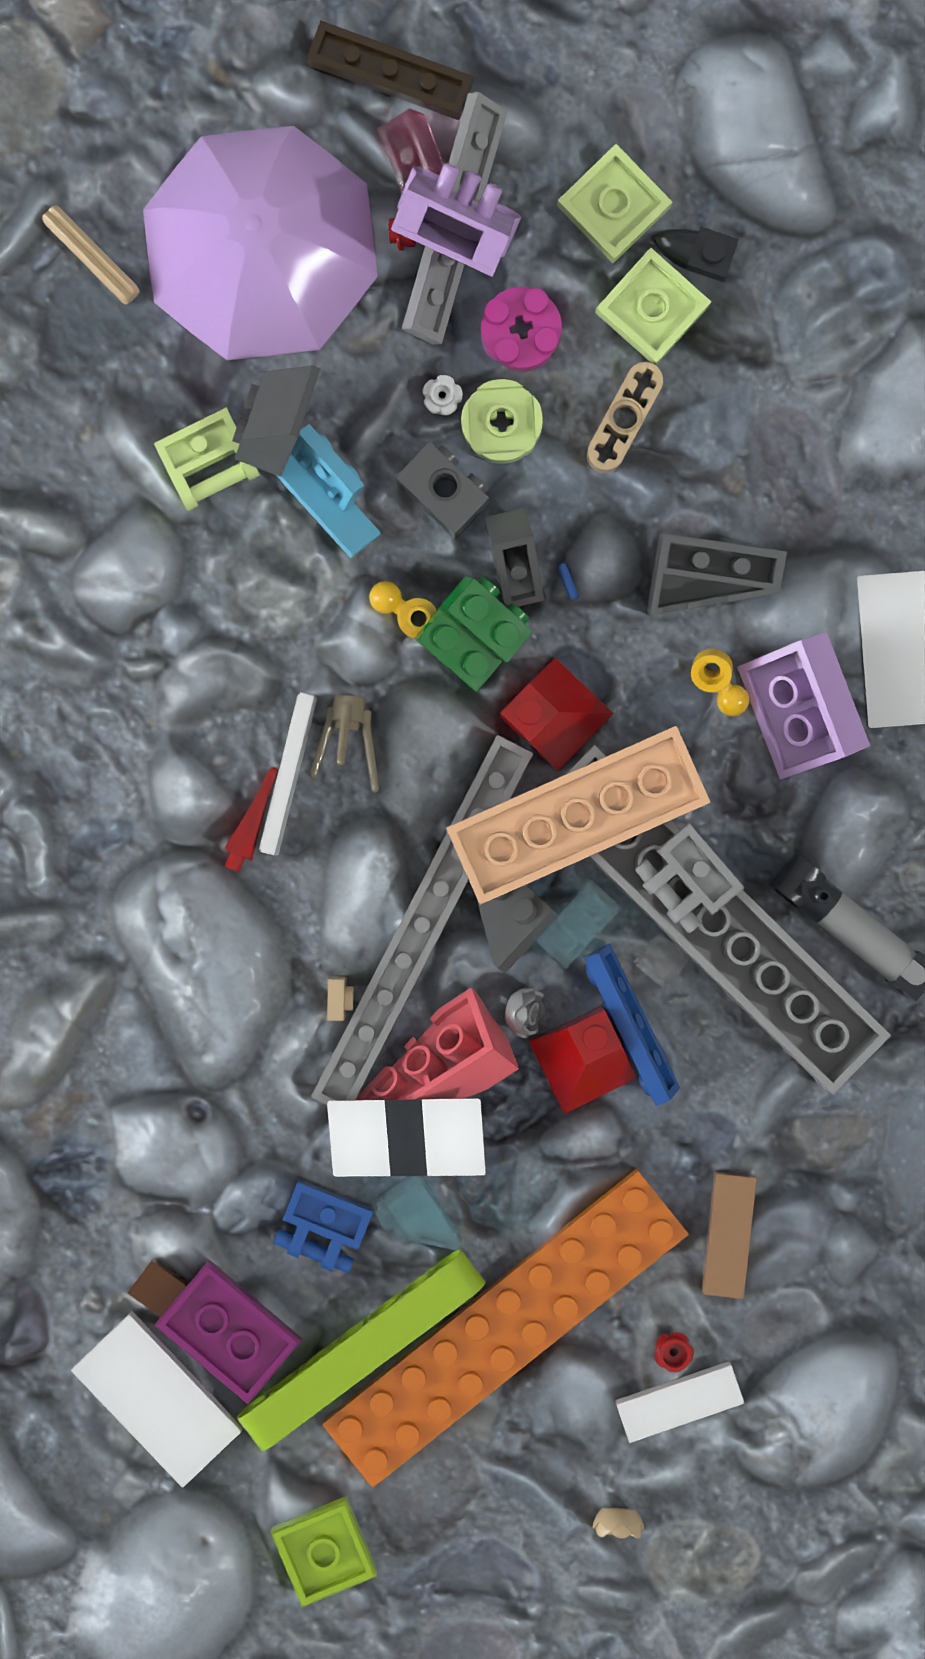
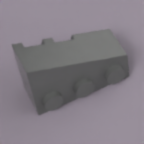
(710, 572)

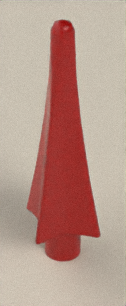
(245, 837)

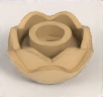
(618, 1522)

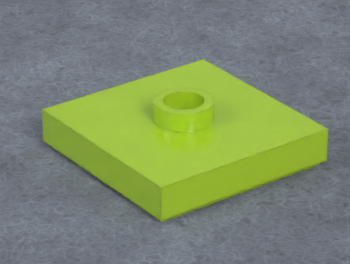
(324, 1551)

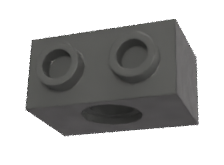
(451, 513)

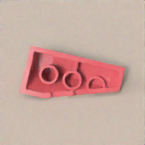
(451, 1059)

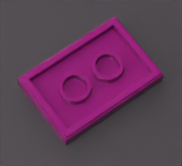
(228, 1331)

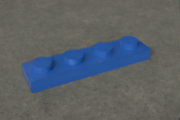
(637, 1035)

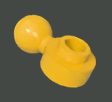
(387, 598)
(731, 698)

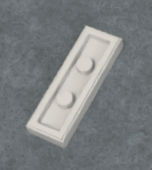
(679, 1401)

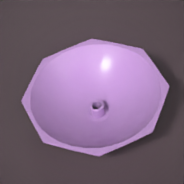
(260, 243)

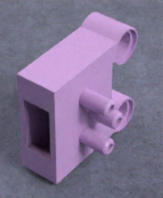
(453, 221)

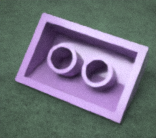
(803, 706)

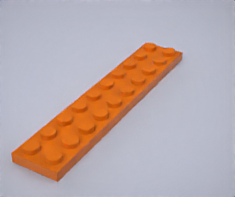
(504, 1328)

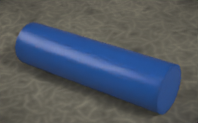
(567, 582)

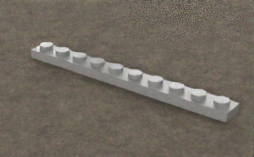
(416, 934)

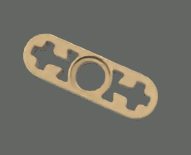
(629, 387)

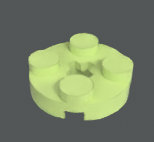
(518, 405)

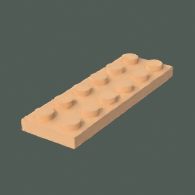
(578, 815)

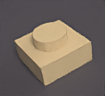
(339, 998)

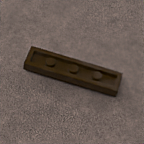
(389, 70)

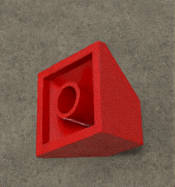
(556, 714)
(582, 1059)

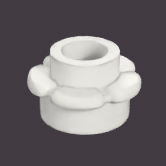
(449, 403)

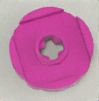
(531, 307)

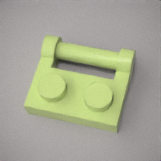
(199, 448)

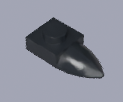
(698, 251)

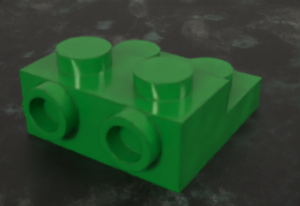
(474, 631)

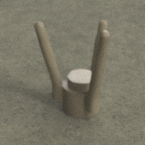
(347, 714)

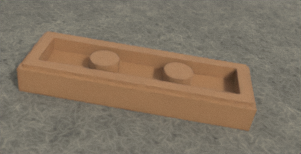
(729, 1235)

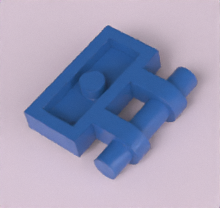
(326, 1215)

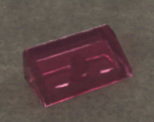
(410, 144)

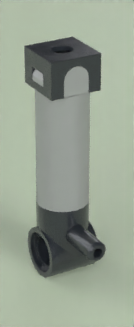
(851, 925)

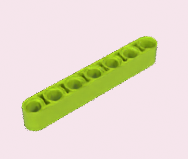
(361, 1350)

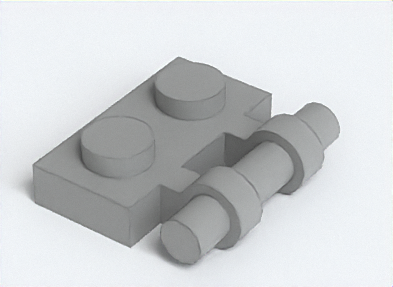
(698, 869)

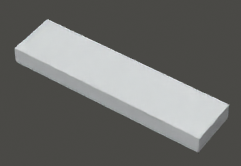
(288, 774)

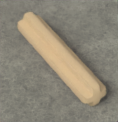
(90, 254)

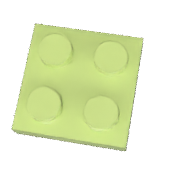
(614, 203)
(652, 306)

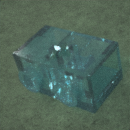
(578, 923)

